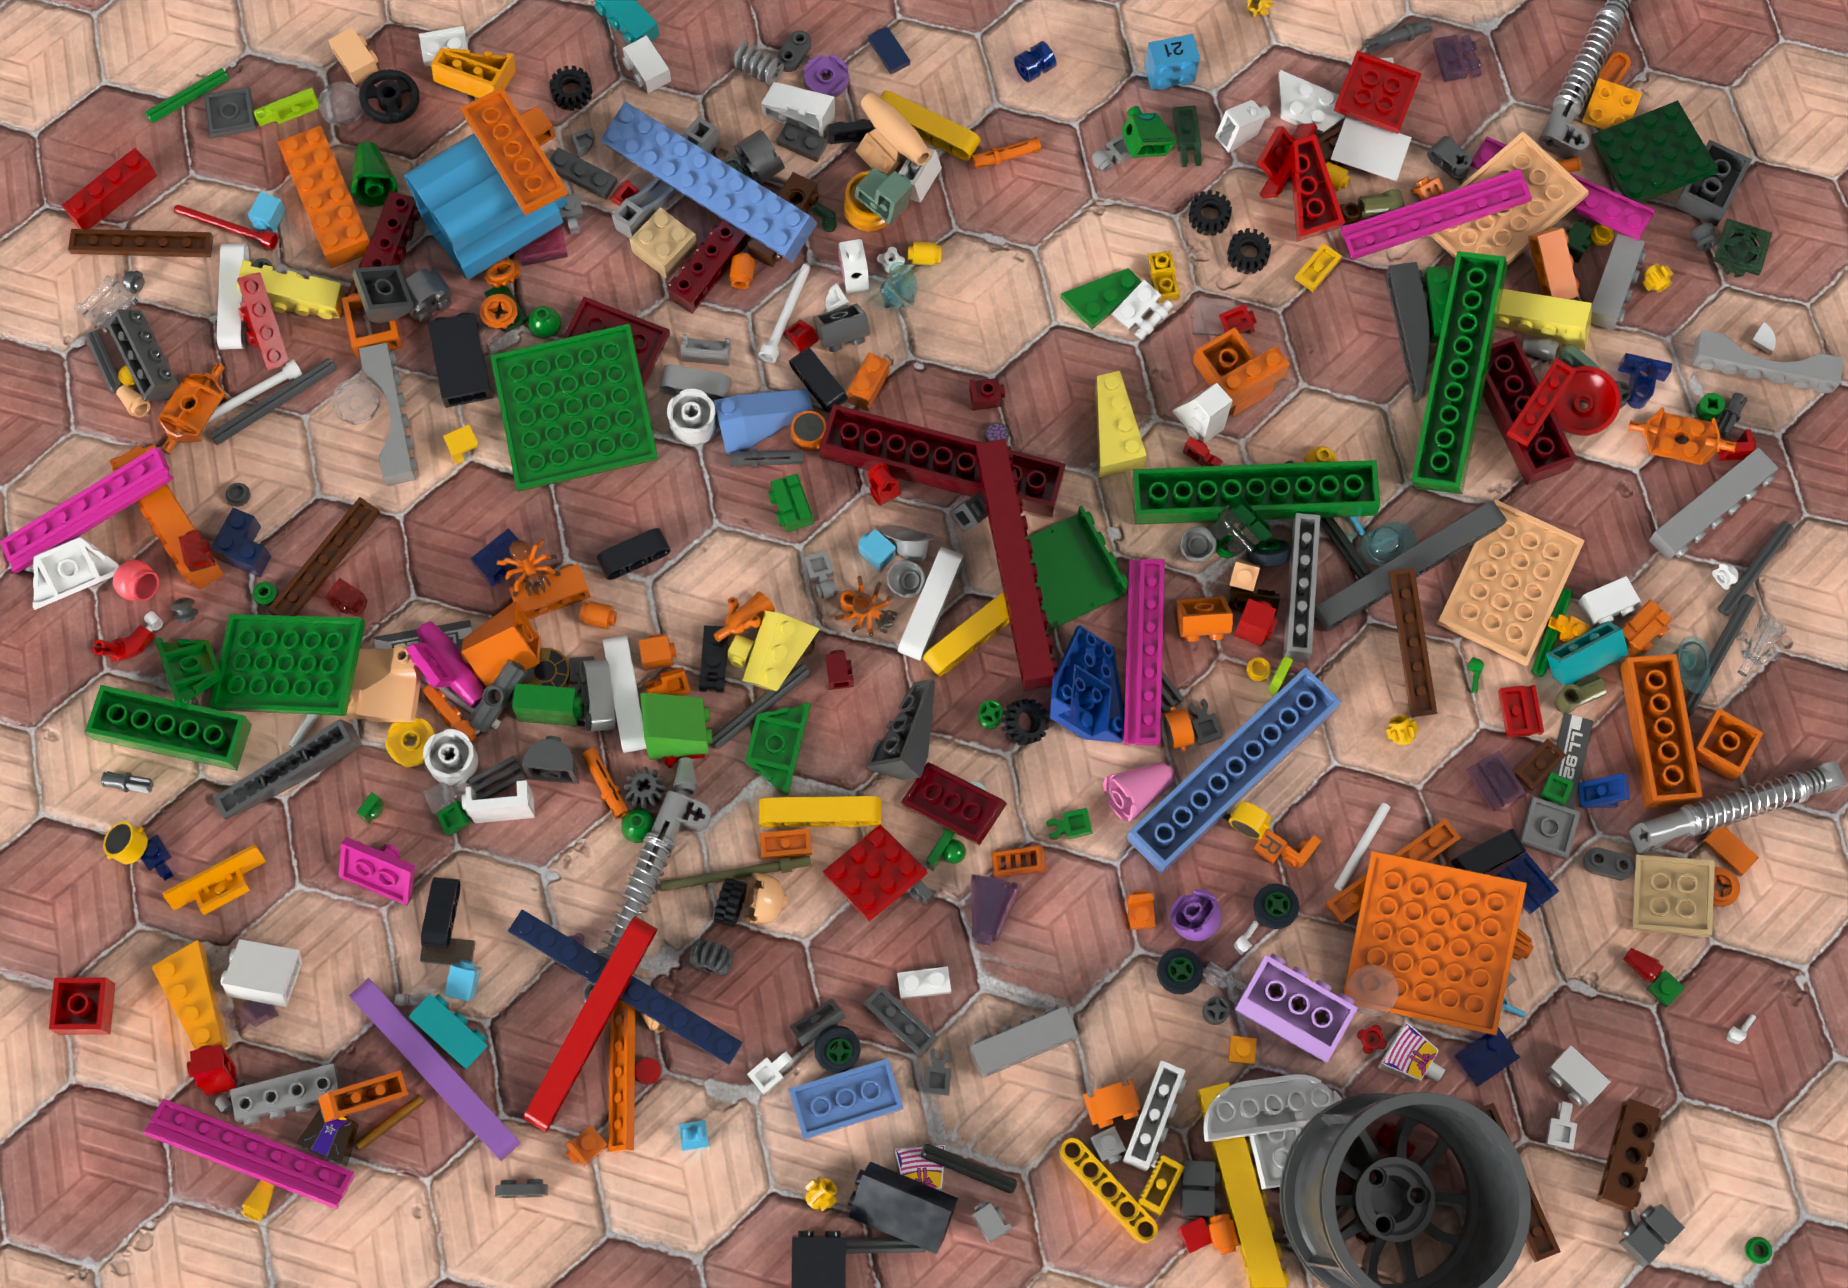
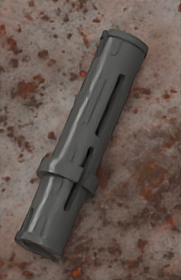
(1407, 32)
(737, 458)

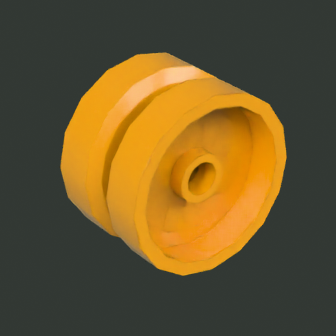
(856, 212)

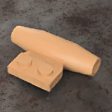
(891, 137)

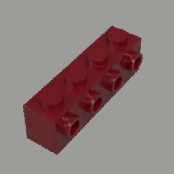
(392, 231)
(706, 266)

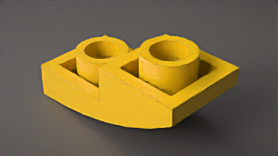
(1163, 275)

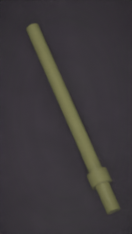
(784, 865)

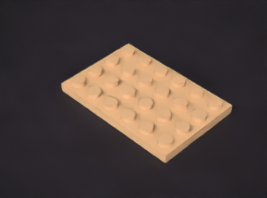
(1507, 232)
(1511, 585)

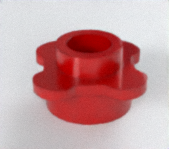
(1375, 1032)

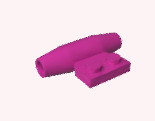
(444, 665)

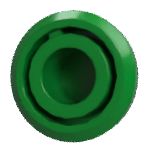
(544, 321)
(636, 825)

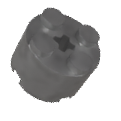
(759, 157)
(428, 293)

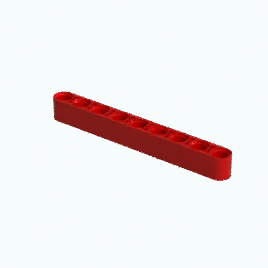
(590, 1023)

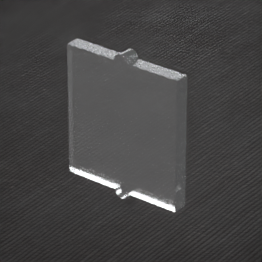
(1206, 315)

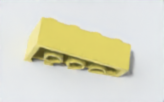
(299, 295)
(1546, 317)
(1117, 431)

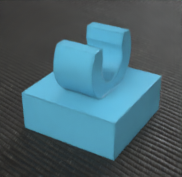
(694, 1135)

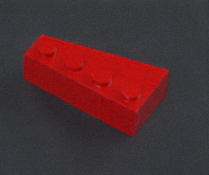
(1313, 192)

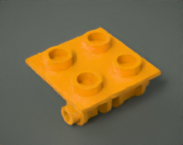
(1610, 105)

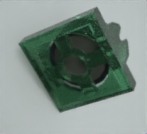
(1740, 251)

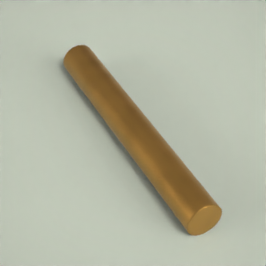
(389, 1122)

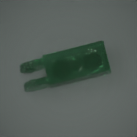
(1187, 133)

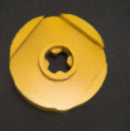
(396, 741)

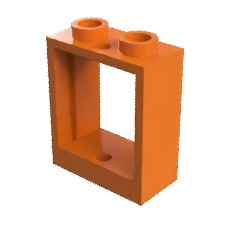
(392, 337)

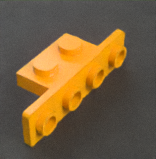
(218, 883)

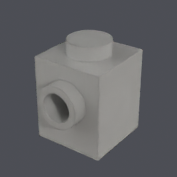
(1107, 1146)

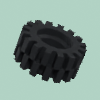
(571, 99)
(1213, 201)
(1252, 239)
(1037, 722)
(730, 902)

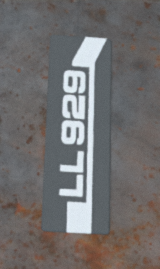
(455, 631)
(1573, 742)

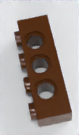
(796, 189)
(1610, 1190)

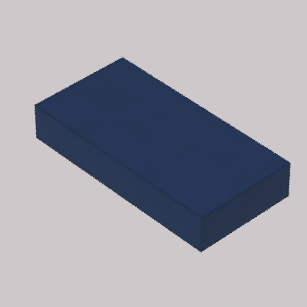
(889, 50)

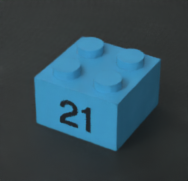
(1172, 62)

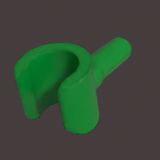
(1476, 666)

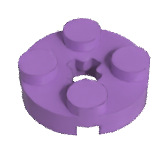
(826, 65)

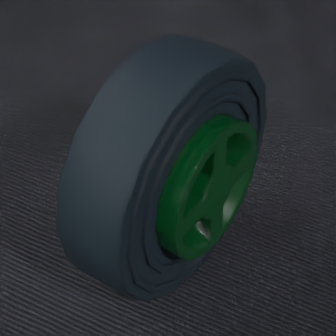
(1269, 553)
(1282, 899)
(1186, 964)
(843, 1055)

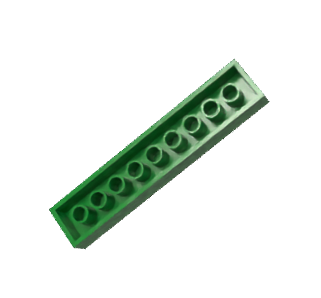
(1459, 372)
(1270, 489)

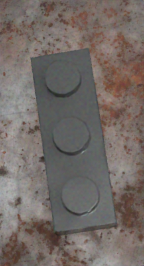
(583, 173)
(900, 1021)

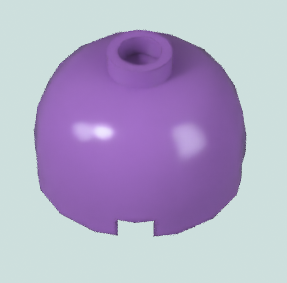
(1196, 915)

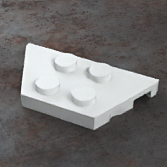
(1307, 103)
(68, 570)

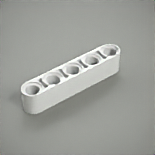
(230, 328)
(931, 603)
(625, 693)

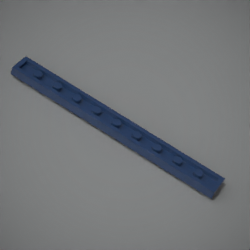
(637, 994)

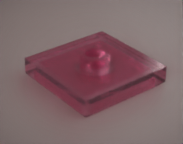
(545, 248)

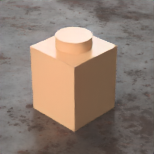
(1244, 574)

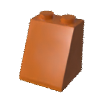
(500, 639)

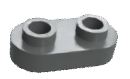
(795, 49)
(1609, 864)
(510, 1189)

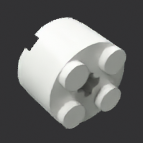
(688, 428)
(445, 745)

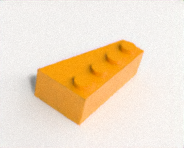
(191, 992)

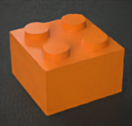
(1726, 744)

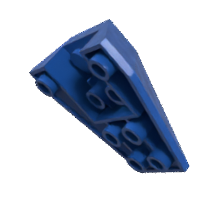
(1088, 690)

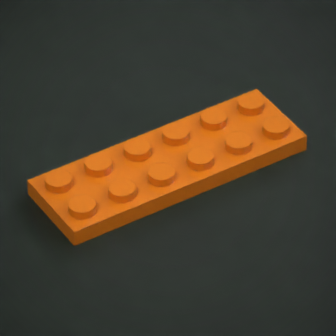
(514, 151)

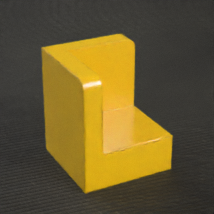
(460, 442)

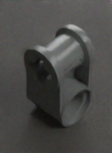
(1449, 157)

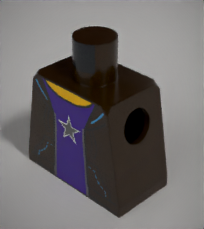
(331, 1138)

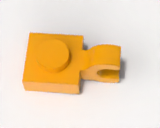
(1568, 626)

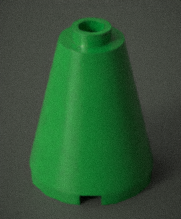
(371, 176)

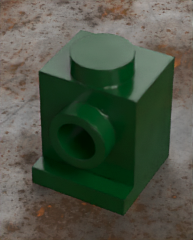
(1579, 240)

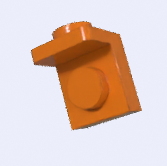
(1428, 188)
(1305, 851)
(1141, 910)
(586, 1146)

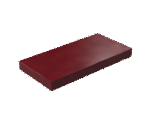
(954, 803)

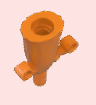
(745, 617)

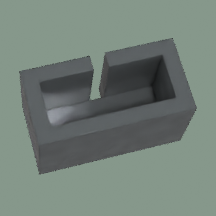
(1197, 1189)
(1650, 1235)

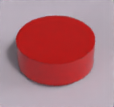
(648, 1071)

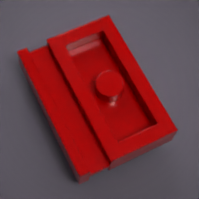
(1520, 711)

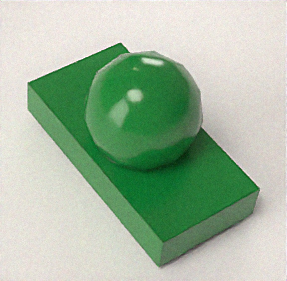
(948, 848)

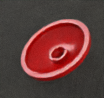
(1598, 392)

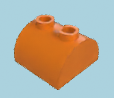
(1204, 617)

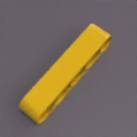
(935, 128)
(968, 636)
(820, 811)
(1113, 1203)

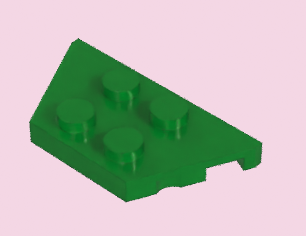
(188, 667)
(777, 744)

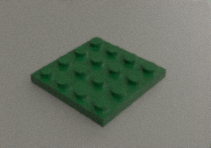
(1654, 153)

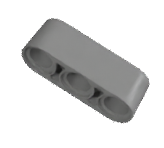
(679, 378)
(597, 695)

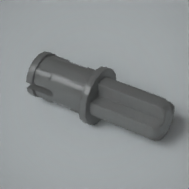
(1731, 414)
(127, 782)

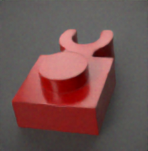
(1199, 452)

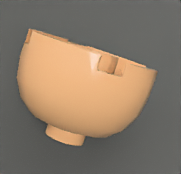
(764, 898)

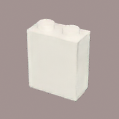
(261, 973)

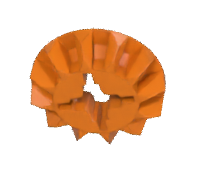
(508, 271)
(492, 305)
(1729, 894)

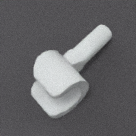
(1242, 944)
(1737, 1035)

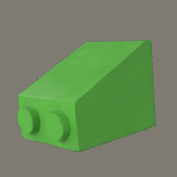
(675, 725)

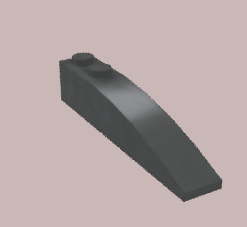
(1411, 319)
(290, 768)

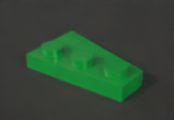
(1101, 297)

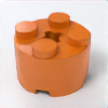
(1112, 1102)

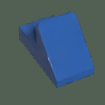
(1604, 791)

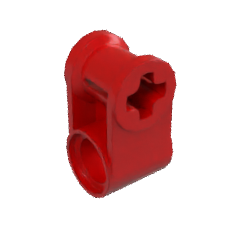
(882, 484)

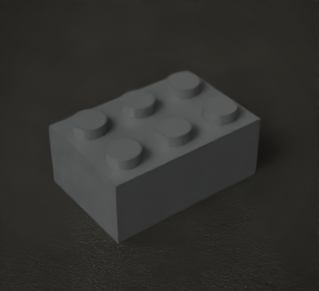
(1712, 195)

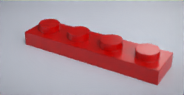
(1541, 402)

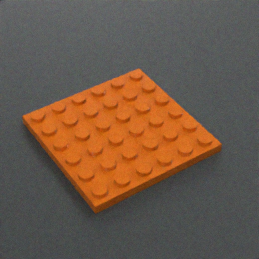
(1441, 937)

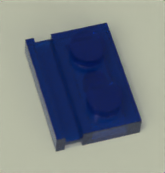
(1538, 887)
(1487, 1057)

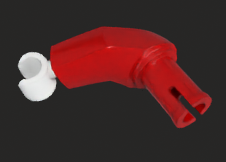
(131, 646)

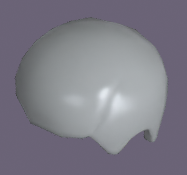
(1198, 544)
(906, 578)

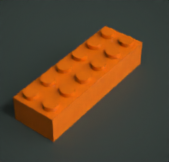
(325, 196)
(169, 523)
(1660, 731)

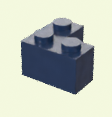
(236, 545)

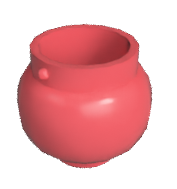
(135, 581)

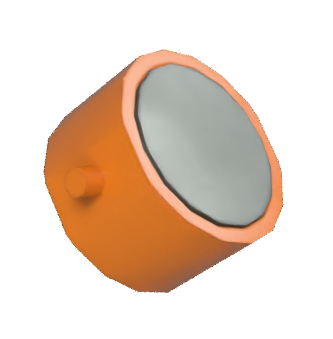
(808, 430)
(1178, 728)

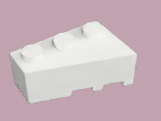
(800, 107)
(1205, 413)

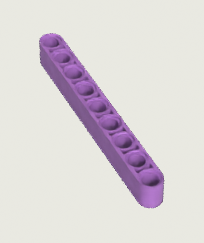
(435, 1069)

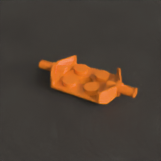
(187, 424)
(1665, 427)

